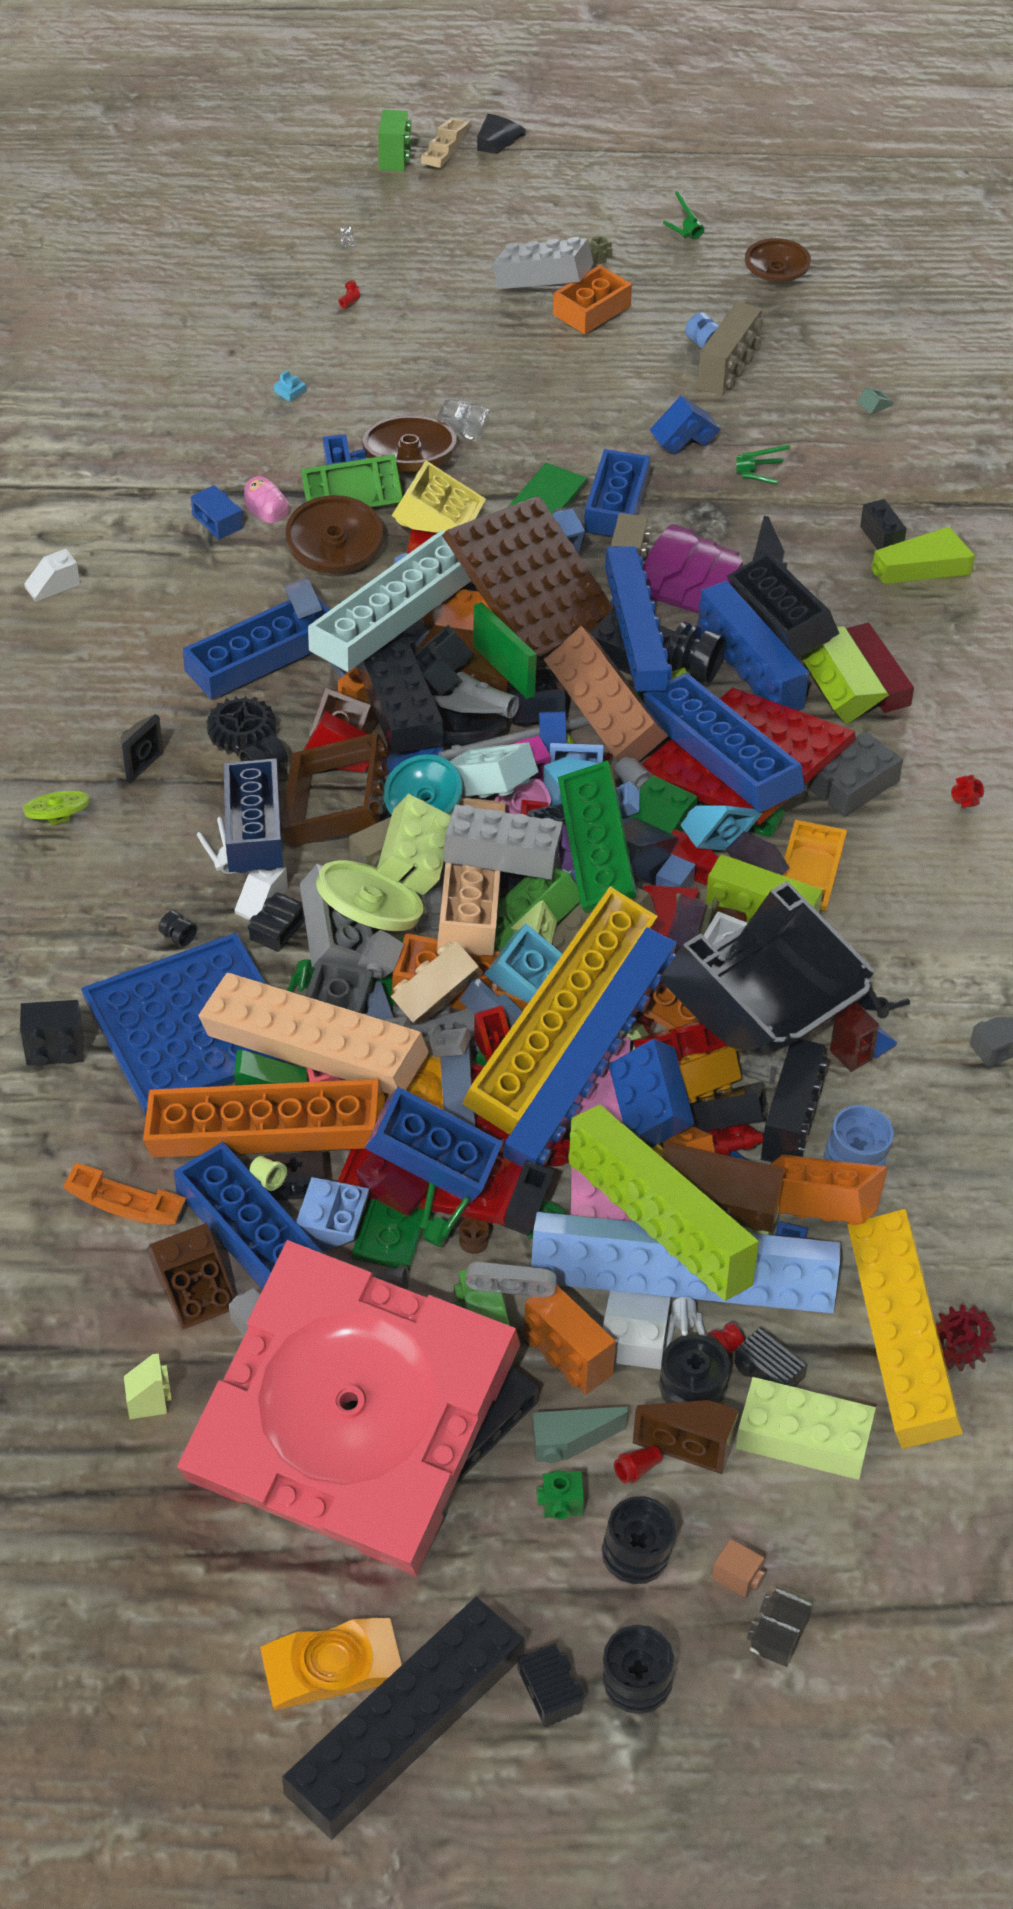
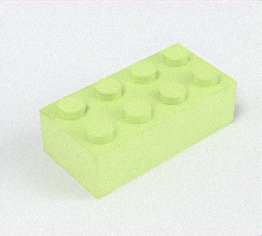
(805, 1428)

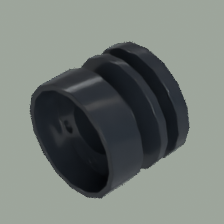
(696, 653)
(638, 1540)
(638, 1651)

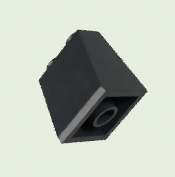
(647, 848)

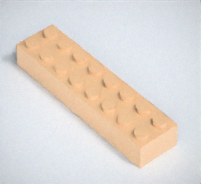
(470, 900)
(313, 1033)

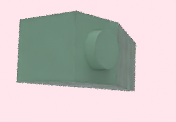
(570, 1432)

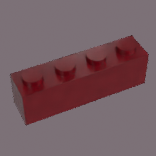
(884, 666)

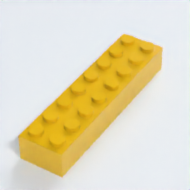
(904, 1330)

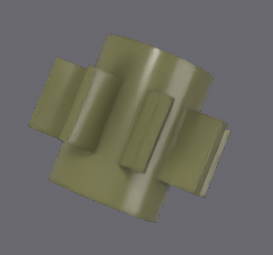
(600, 249)

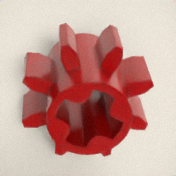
(967, 791)

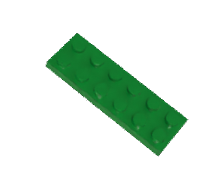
(596, 834)

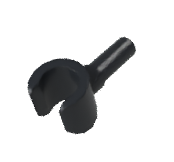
(883, 1012)

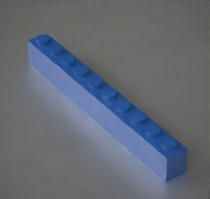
(589, 1050)

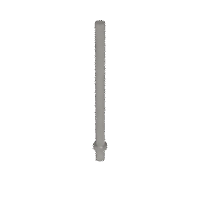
(508, 739)

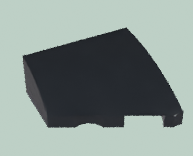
(497, 134)

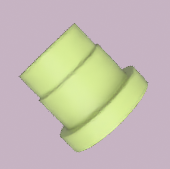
(269, 1173)

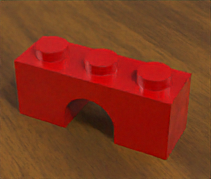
(686, 1039)

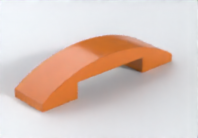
(121, 1199)

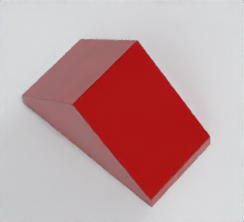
(490, 1030)

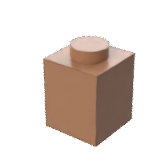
(739, 1568)

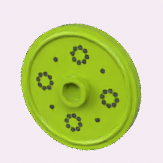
(56, 806)

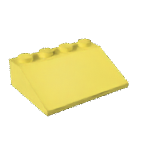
(437, 502)

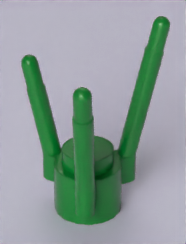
(691, 224)
(746, 463)
(302, 975)
(437, 1230)

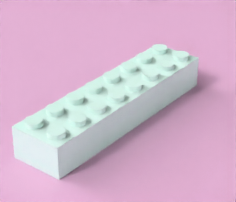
(388, 604)

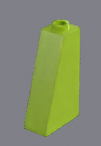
(923, 558)

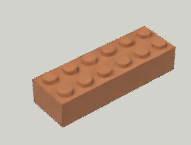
(605, 696)

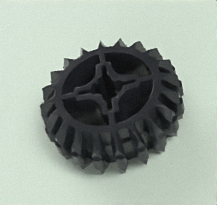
(240, 724)

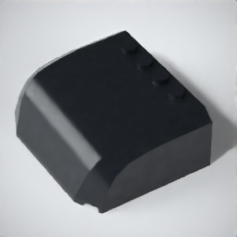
(769, 977)

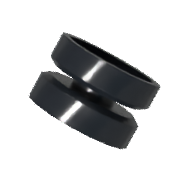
(694, 1370)

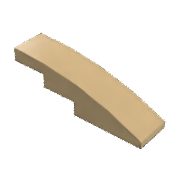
(445, 143)

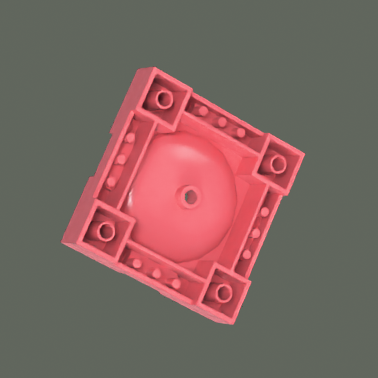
(364, 1473)

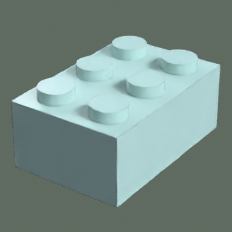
(495, 769)

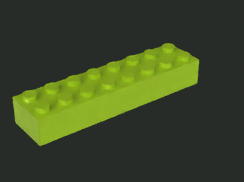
(663, 1202)

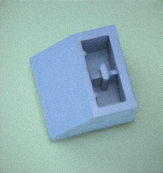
(331, 1212)

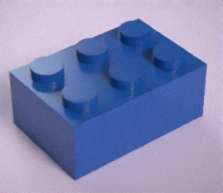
(651, 1092)

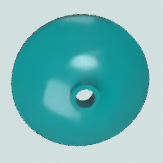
(424, 778)

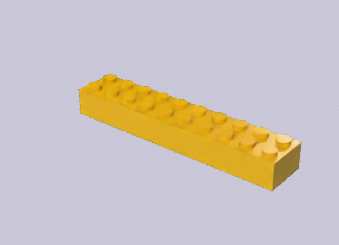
(557, 1011)

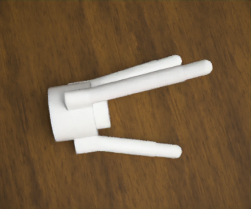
(220, 861)
(684, 1317)

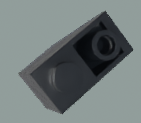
(527, 1197)

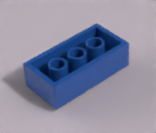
(616, 490)
(433, 1145)

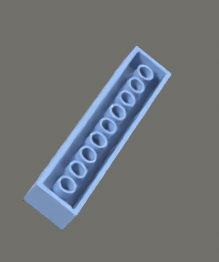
(626, 1259)

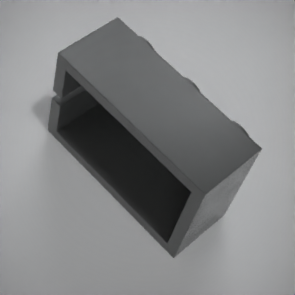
(857, 774)

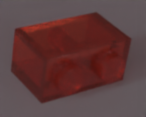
(854, 1037)

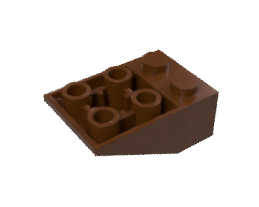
(192, 1275)

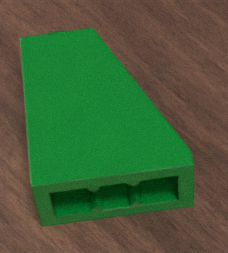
(257, 1069)

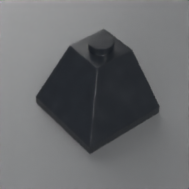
(141, 746)

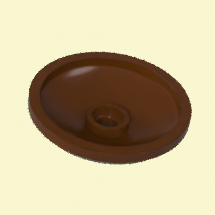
(777, 260)

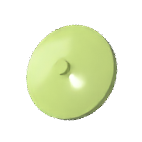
(368, 896)

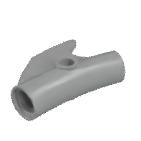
(478, 697)

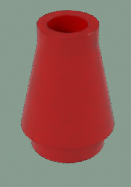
(635, 1464)

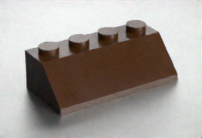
(738, 1186)

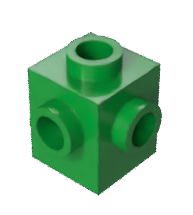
(561, 1494)

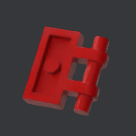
(735, 1138)

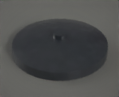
(469, 727)

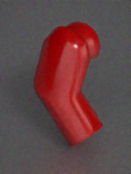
(352, 294)

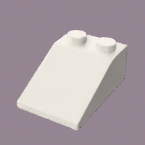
(638, 1327)

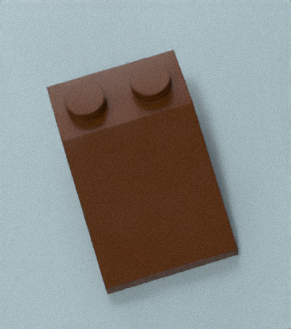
(688, 1431)

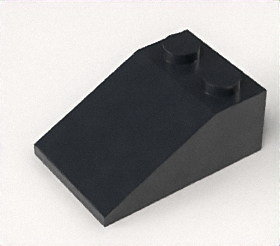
(548, 698)

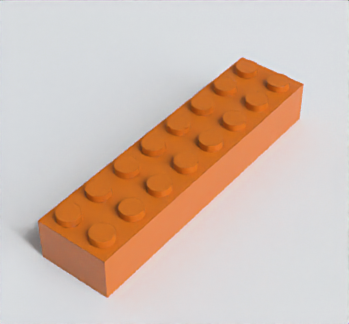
(262, 1117)

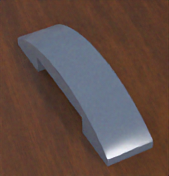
(302, 597)
(455, 1085)

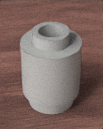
(631, 770)

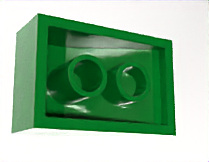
(664, 804)

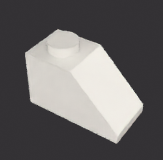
(53, 575)
(259, 887)

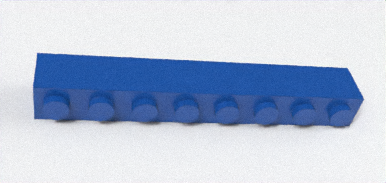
(637, 619)

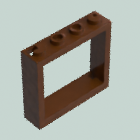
(327, 757)

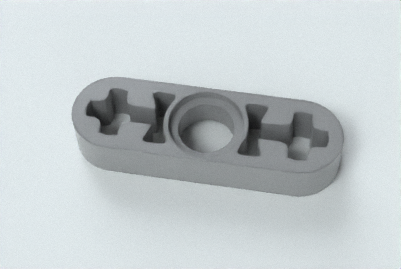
(526, 1280)

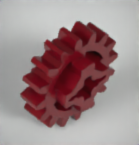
(961, 1335)

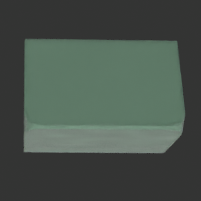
(874, 400)

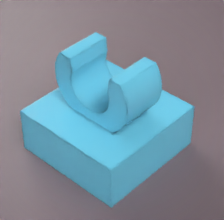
(289, 386)

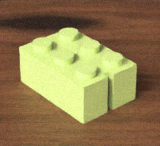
(415, 840)

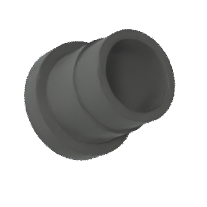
(395, 1276)

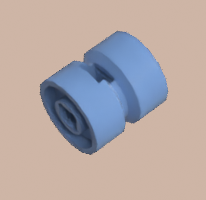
(700, 328)

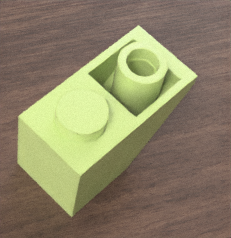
(147, 1388)

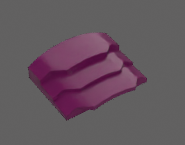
(685, 565)

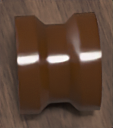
(468, 1230)

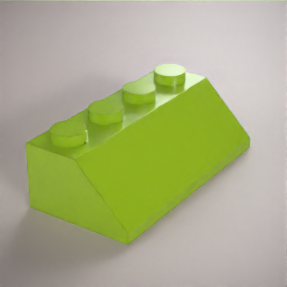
(845, 676)

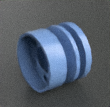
(860, 1136)

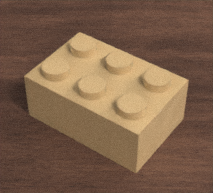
(436, 983)

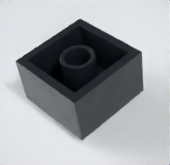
(52, 1032)

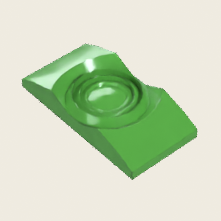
(367, 480)

